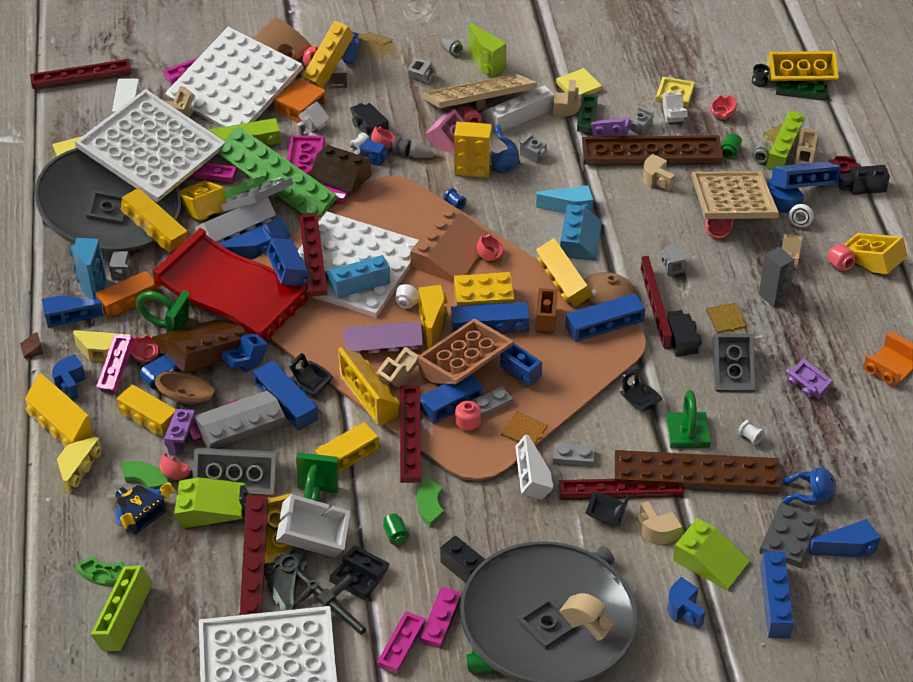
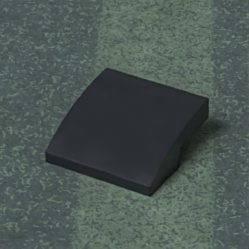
(364, 569)

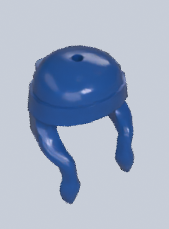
(506, 159)
(822, 485)

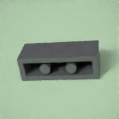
(776, 277)

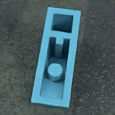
(559, 198)

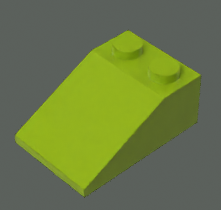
(486, 51)
(207, 502)
(710, 554)

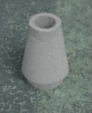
(453, 46)
(420, 150)
(761, 152)

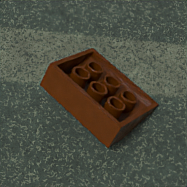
(200, 344)

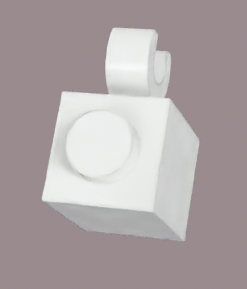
(313, 118)

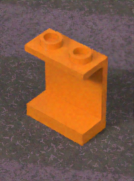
(298, 98)
(892, 361)

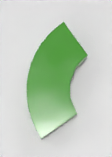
(244, 186)
(143, 473)
(427, 501)
(99, 572)

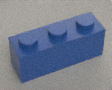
(287, 262)
(443, 400)

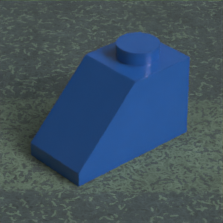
(277, 229)

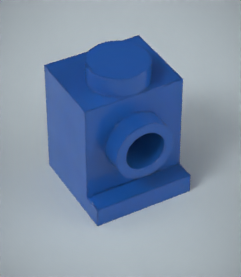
(374, 151)

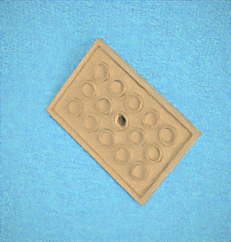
(479, 91)
(734, 195)

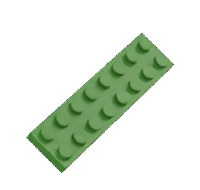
(257, 159)

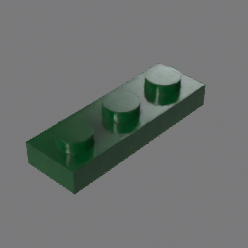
(802, 90)
(587, 113)

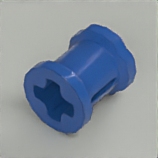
(454, 198)

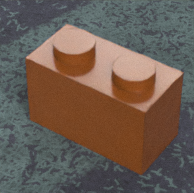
(546, 310)

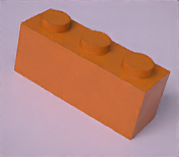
(124, 294)

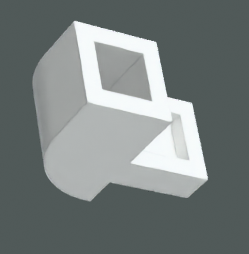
(673, 107)

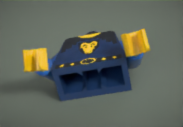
(140, 506)

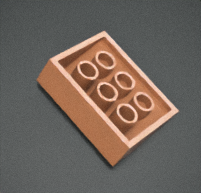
(447, 246)
(462, 353)

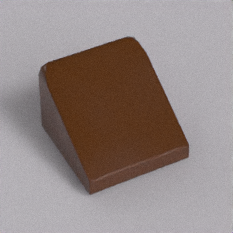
(31, 346)

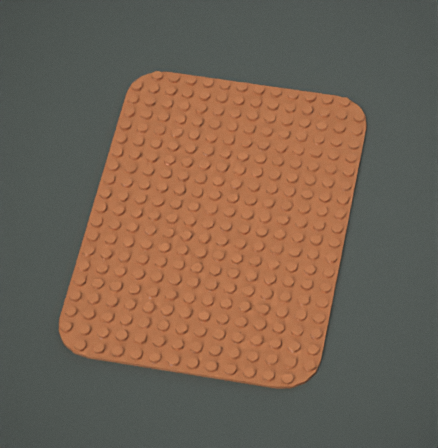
(570, 370)

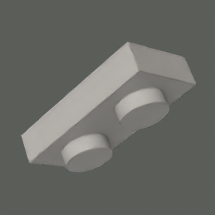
(493, 401)
(573, 454)

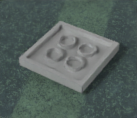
(256, 193)

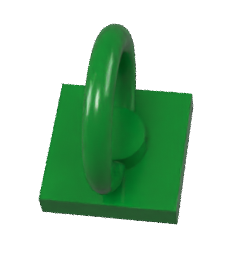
(176, 314)
(688, 427)
(317, 474)

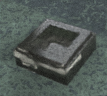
(338, 80)

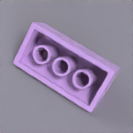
(383, 336)

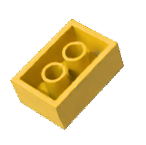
(472, 149)
(483, 289)

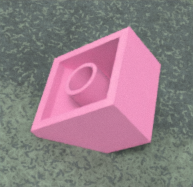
(443, 130)

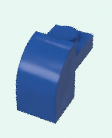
(785, 198)
(248, 355)
(67, 373)
(682, 603)

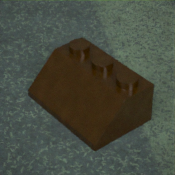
(340, 169)

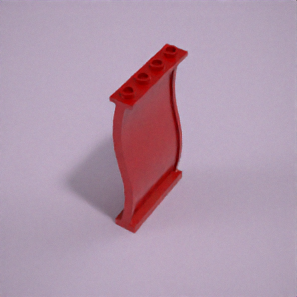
(230, 285)

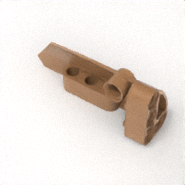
(283, 39)

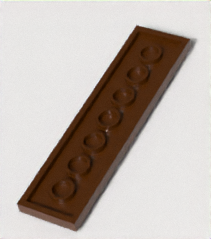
(638, 148)
(697, 471)

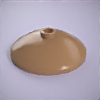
(608, 286)
(184, 387)

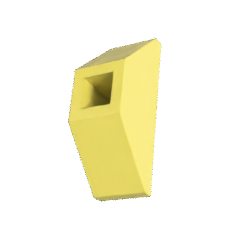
(94, 344)
(77, 460)

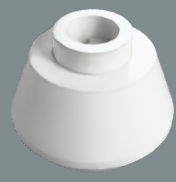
(801, 215)
(407, 296)

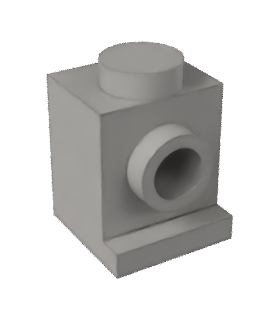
(422, 70)
(641, 120)
(533, 148)
(673, 260)
(120, 265)

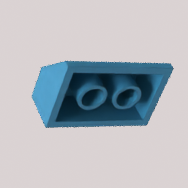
(580, 233)
(89, 266)
(359, 276)

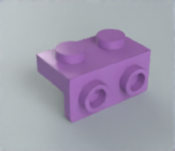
(611, 127)
(810, 379)
(178, 430)

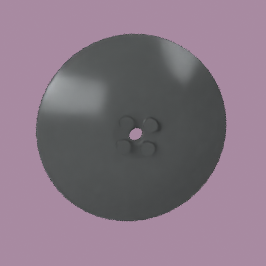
(73, 200)
(529, 585)

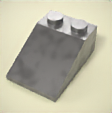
(733, 362)

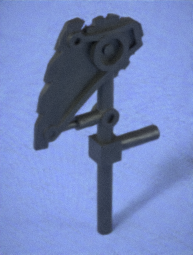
(283, 579)

